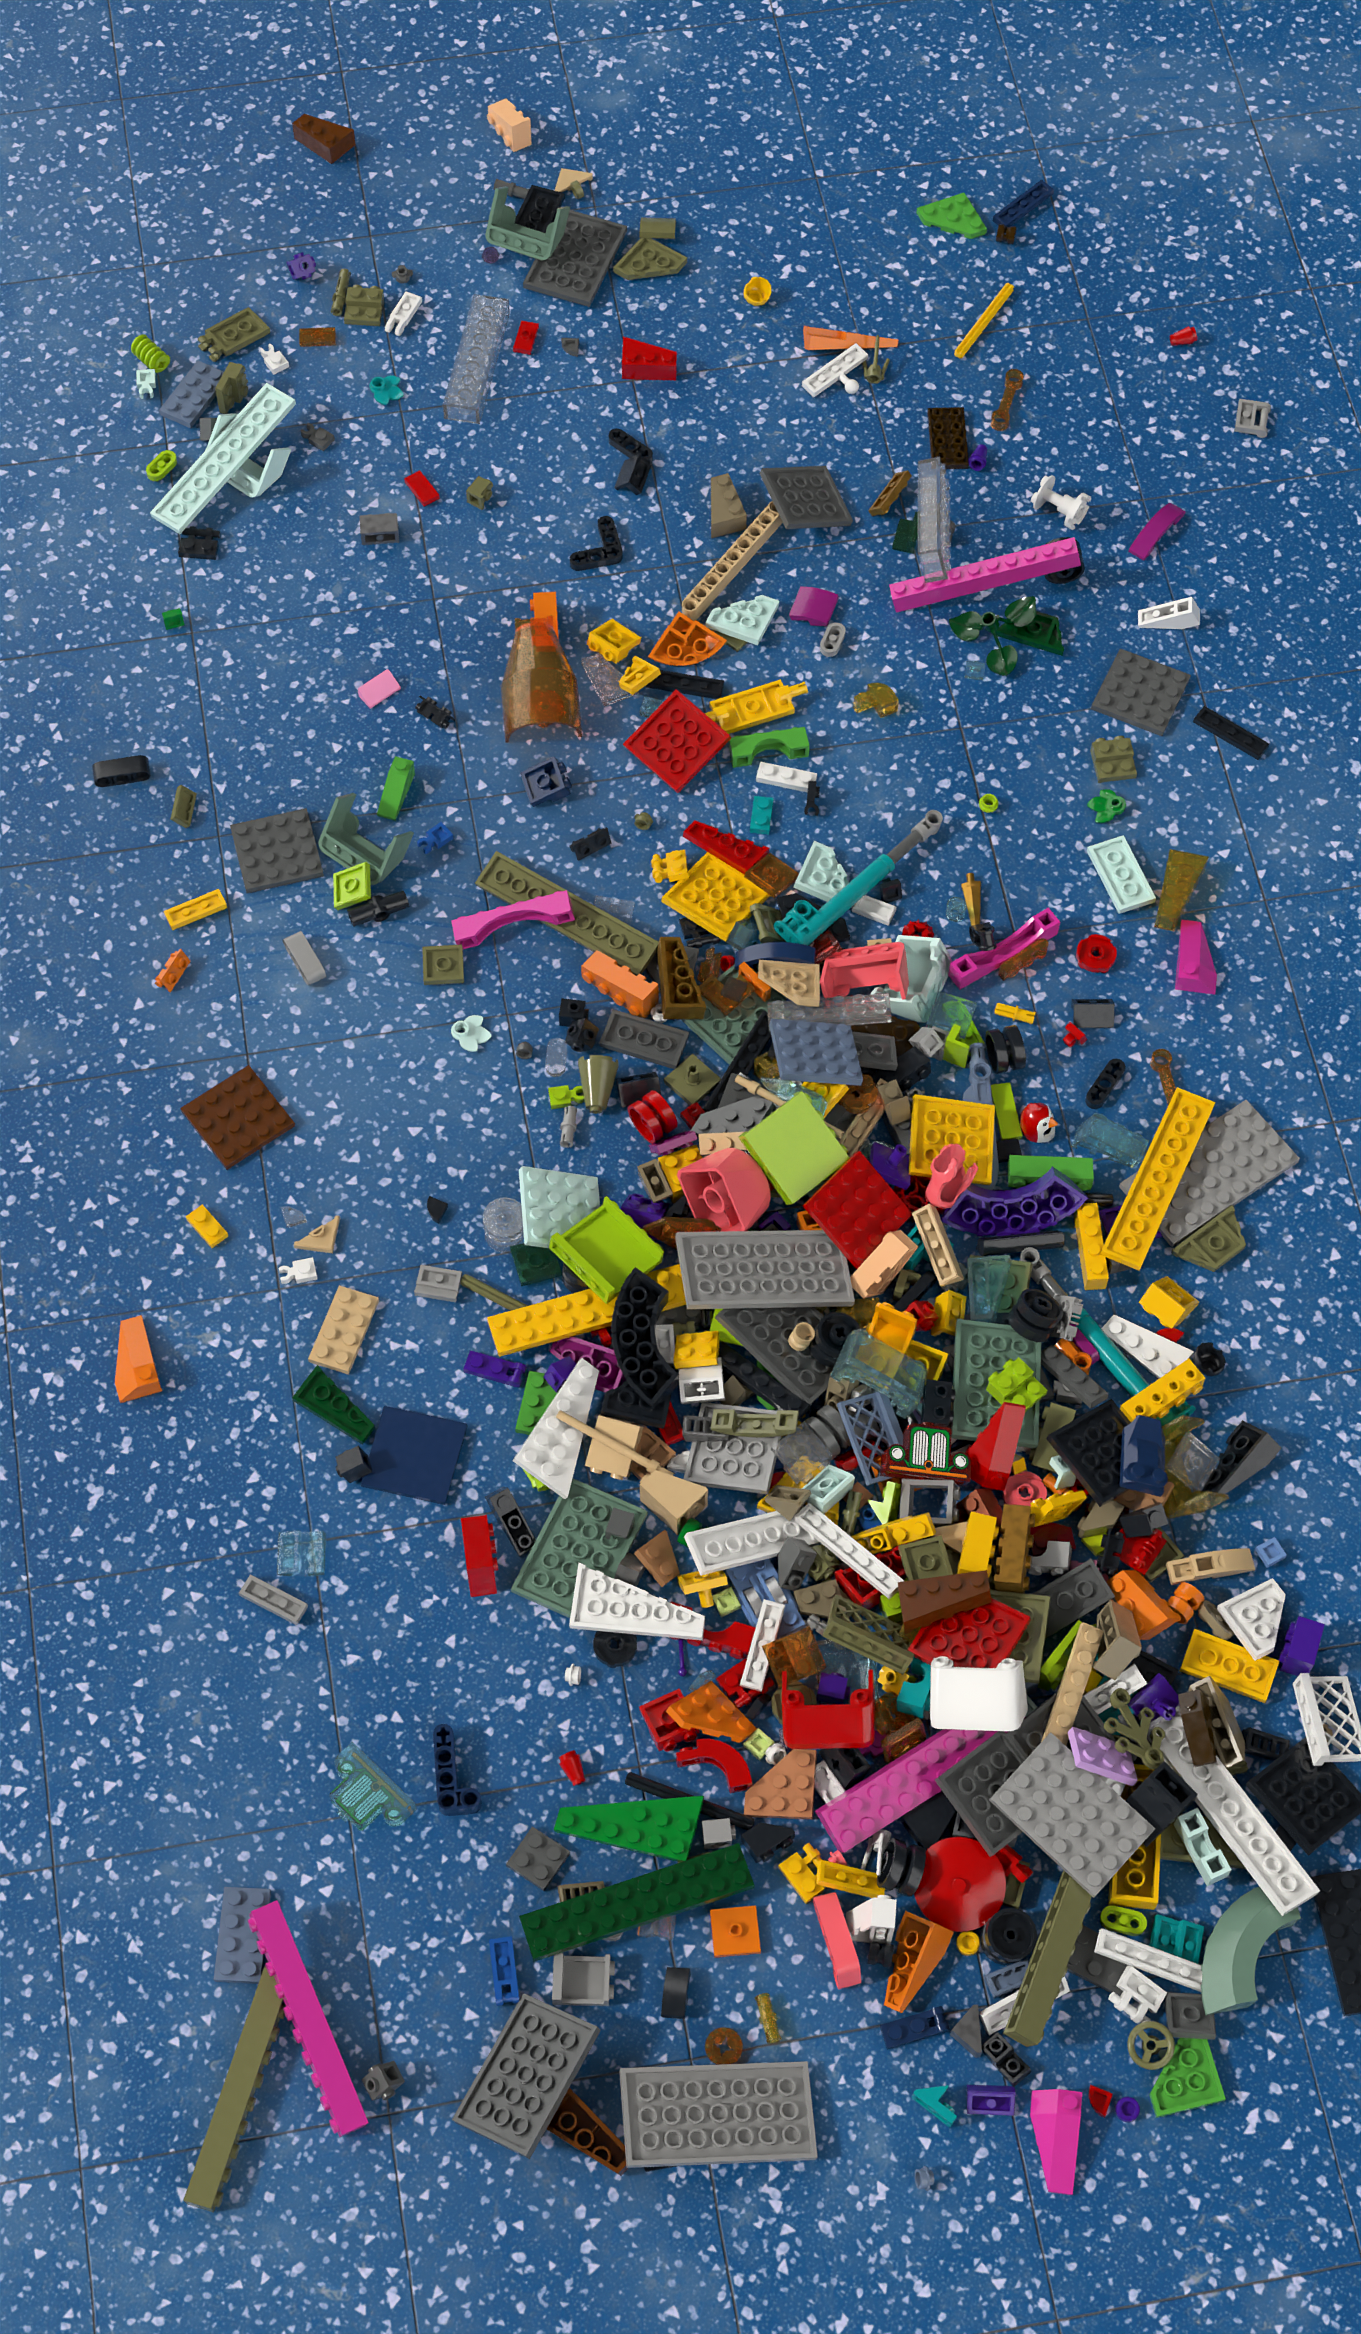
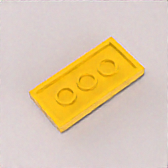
(1229, 1666)

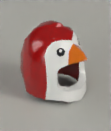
(1036, 1120)

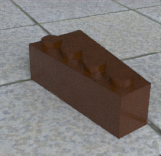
(588, 2133)

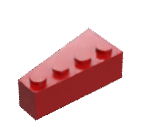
(859, 1589)

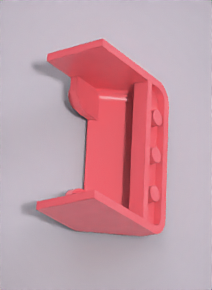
(864, 968)

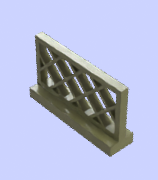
(870, 1644)

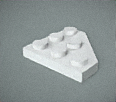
(1255, 1617)

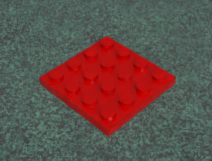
(677, 741)
(857, 1209)
(972, 1637)

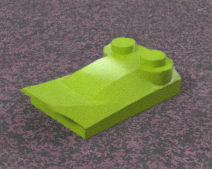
(1053, 1669)

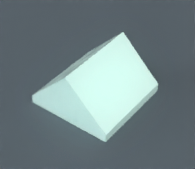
(829, 1487)

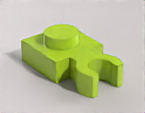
(561, 1096)

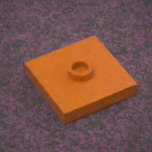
(735, 1931)

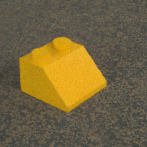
(1168, 1302)

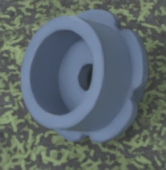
(924, 2178)

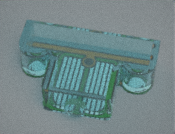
(367, 1792)

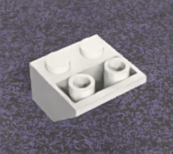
(702, 1384)

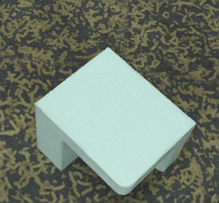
(1066, 1477)

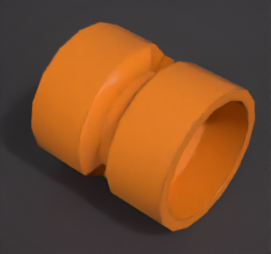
(1185, 1600)

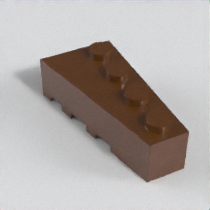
(941, 1597)

